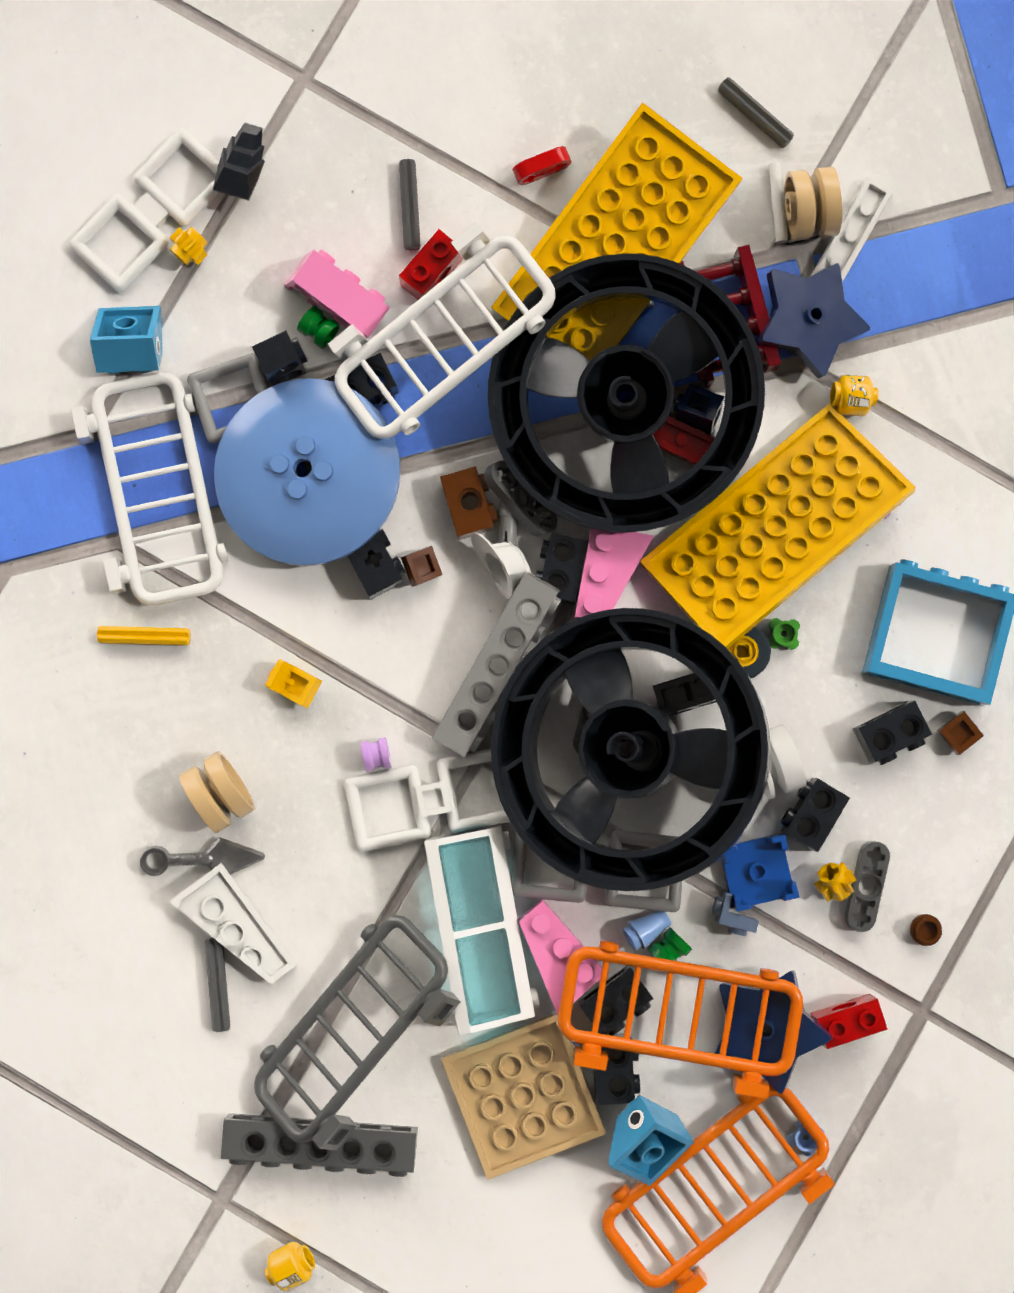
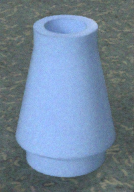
(645, 929)

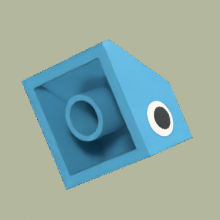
(127, 339)
(647, 1140)

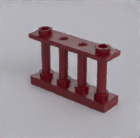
(750, 296)

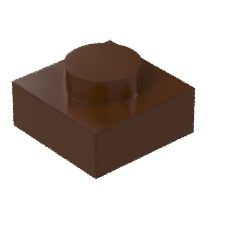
(421, 566)
(960, 733)

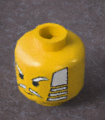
(853, 395)
(290, 1266)

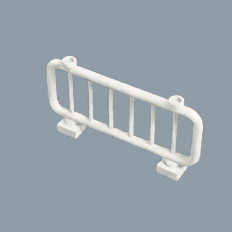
(355, 348)
(119, 574)

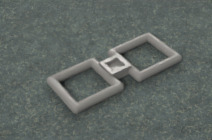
(195, 379)
(612, 897)

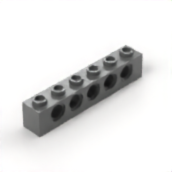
(367, 1135)

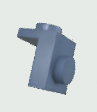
(737, 923)

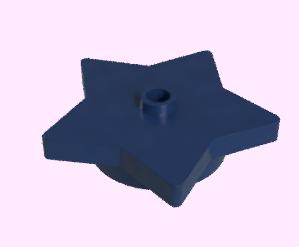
(810, 317)
(745, 1025)

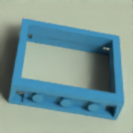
(965, 584)

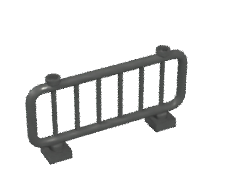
(431, 1005)

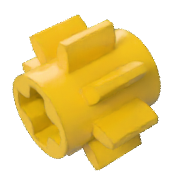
(188, 246)
(835, 881)

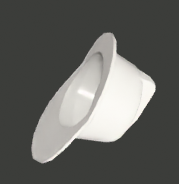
(503, 561)

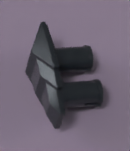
(241, 163)

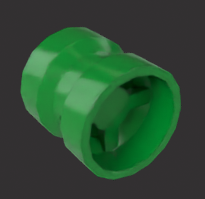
(318, 327)
(670, 947)

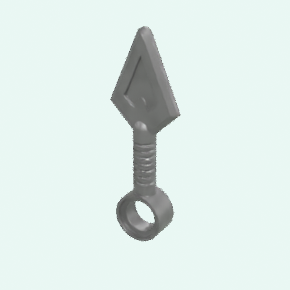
(230, 854)

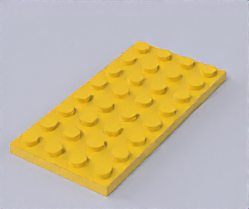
(642, 197)
(777, 526)

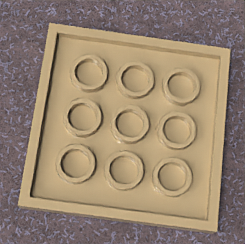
(523, 1096)

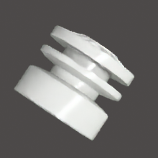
(784, 763)

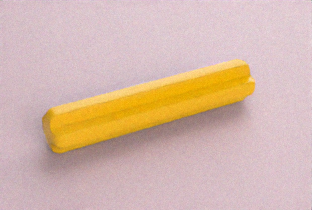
(143, 635)

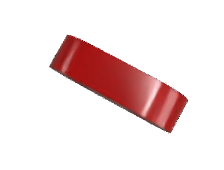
(542, 165)

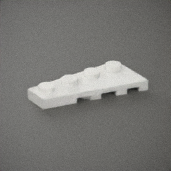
(232, 920)

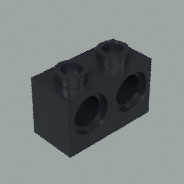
(280, 358)
(359, 380)
(568, 570)
(682, 695)
(890, 726)
(821, 819)
(614, 998)
(617, 1068)

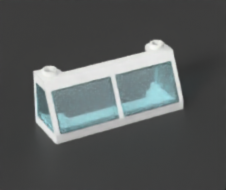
(480, 929)

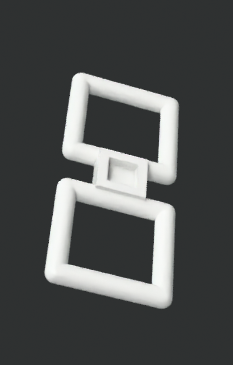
(148, 212)
(426, 801)

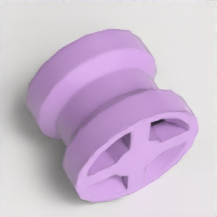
(376, 754)

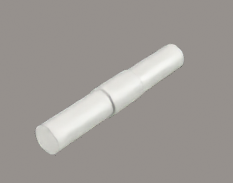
(778, 202)

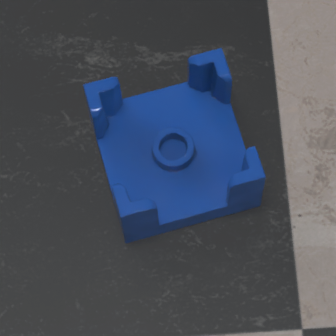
(758, 872)

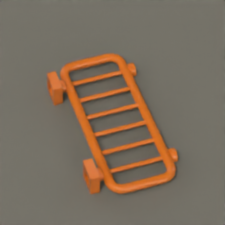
(747, 1084)
(692, 1281)

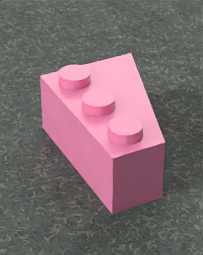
(337, 292)
(608, 568)
(551, 947)

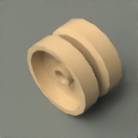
(813, 203)
(217, 792)

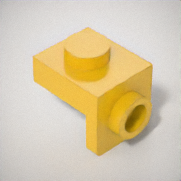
(293, 683)

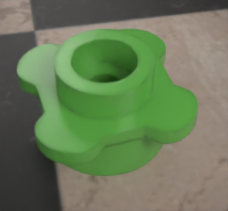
(790, 627)

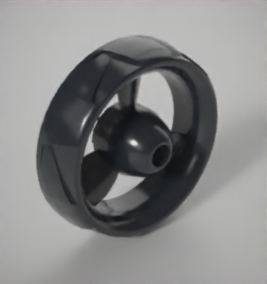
(703, 329)
(718, 759)

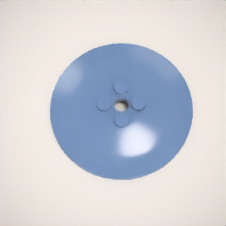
(314, 515)

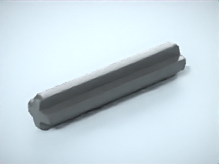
(755, 112)
(409, 204)
(217, 985)

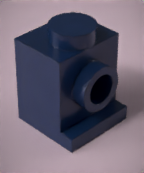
(699, 408)

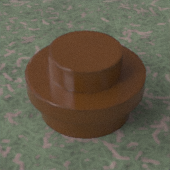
(925, 929)

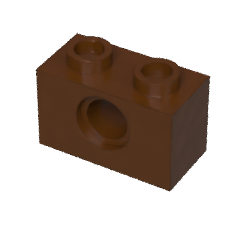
(456, 488)

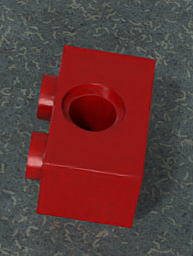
(430, 265)
(851, 1020)

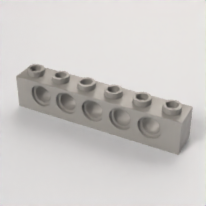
(450, 730)

